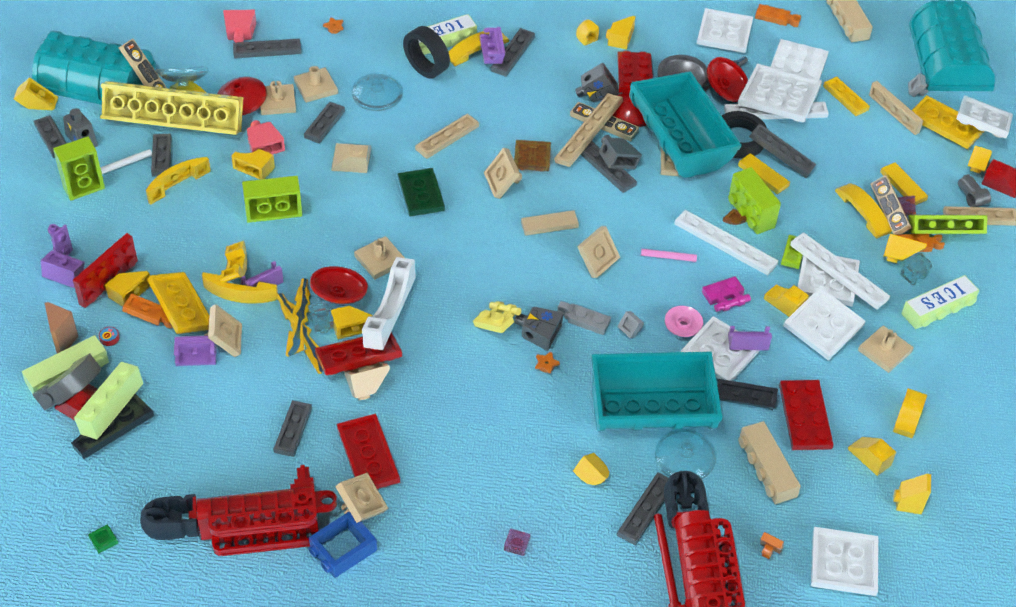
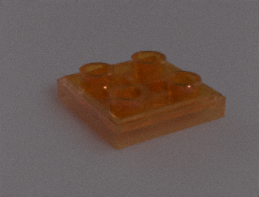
(532, 155)

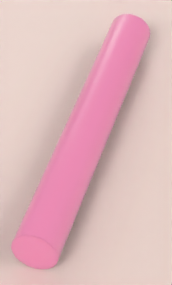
(669, 255)

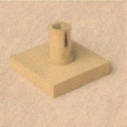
(315, 84)
(279, 99)
(502, 173)
(598, 252)
(378, 257)
(225, 330)
(885, 348)
(361, 498)

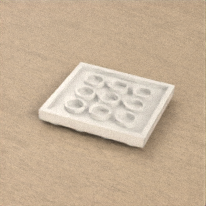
(780, 93)

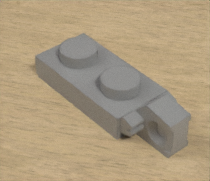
(584, 317)

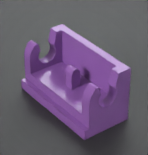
(492, 46)
(61, 268)
(273, 276)
(749, 340)
(194, 351)

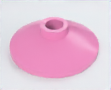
(683, 321)

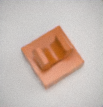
(770, 544)

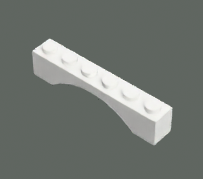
(379, 326)

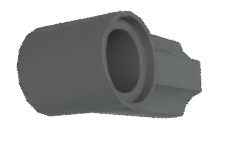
(974, 194)

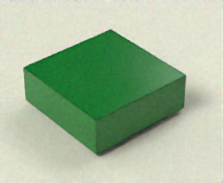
(103, 538)

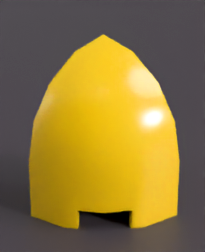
(587, 32)
(591, 469)

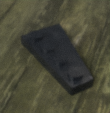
(131, 416)

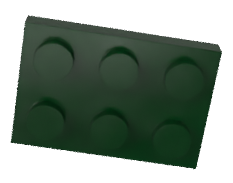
(421, 192)

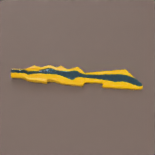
(287, 309)
(295, 339)

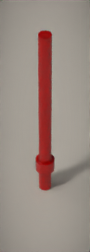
(668, 571)

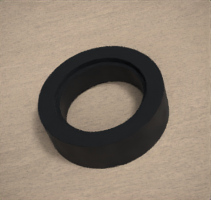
(434, 44)
(748, 121)

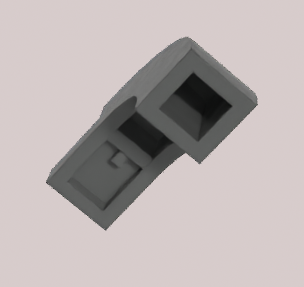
(69, 383)

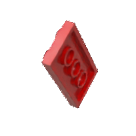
(633, 68)
(115, 260)
(352, 355)
(805, 415)
(368, 450)

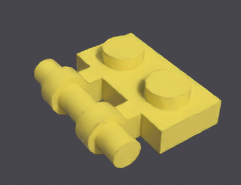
(495, 319)

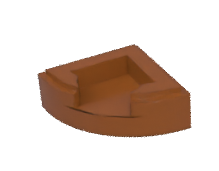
(734, 218)

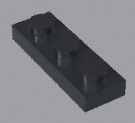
(747, 393)

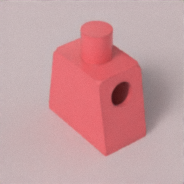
(239, 24)
(265, 138)

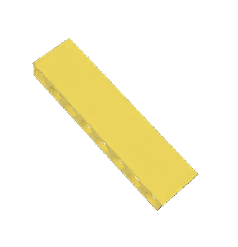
(172, 107)

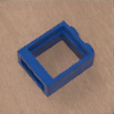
(367, 545)

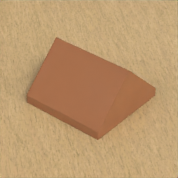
(61, 326)

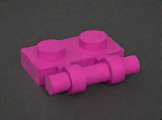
(724, 290)

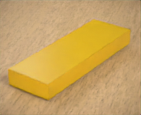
(846, 96)
(770, 177)
(903, 182)

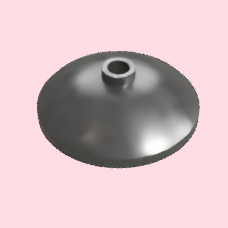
(683, 63)

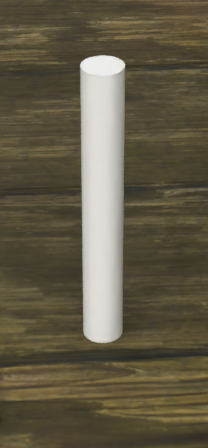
(126, 161)

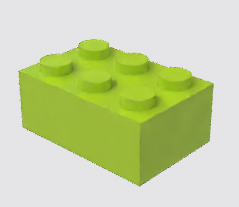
(79, 168)
(272, 199)
(754, 200)

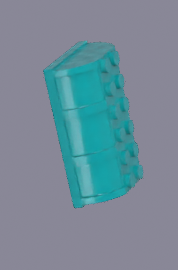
(951, 47)
(80, 65)
(685, 123)
(655, 390)

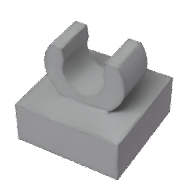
(918, 85)
(630, 324)

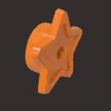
(334, 26)
(547, 368)

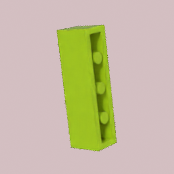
(948, 224)

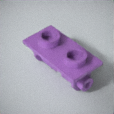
(60, 239)

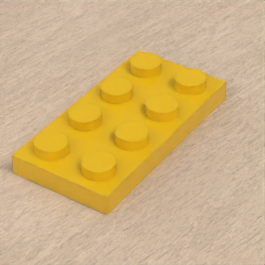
(943, 121)
(180, 302)

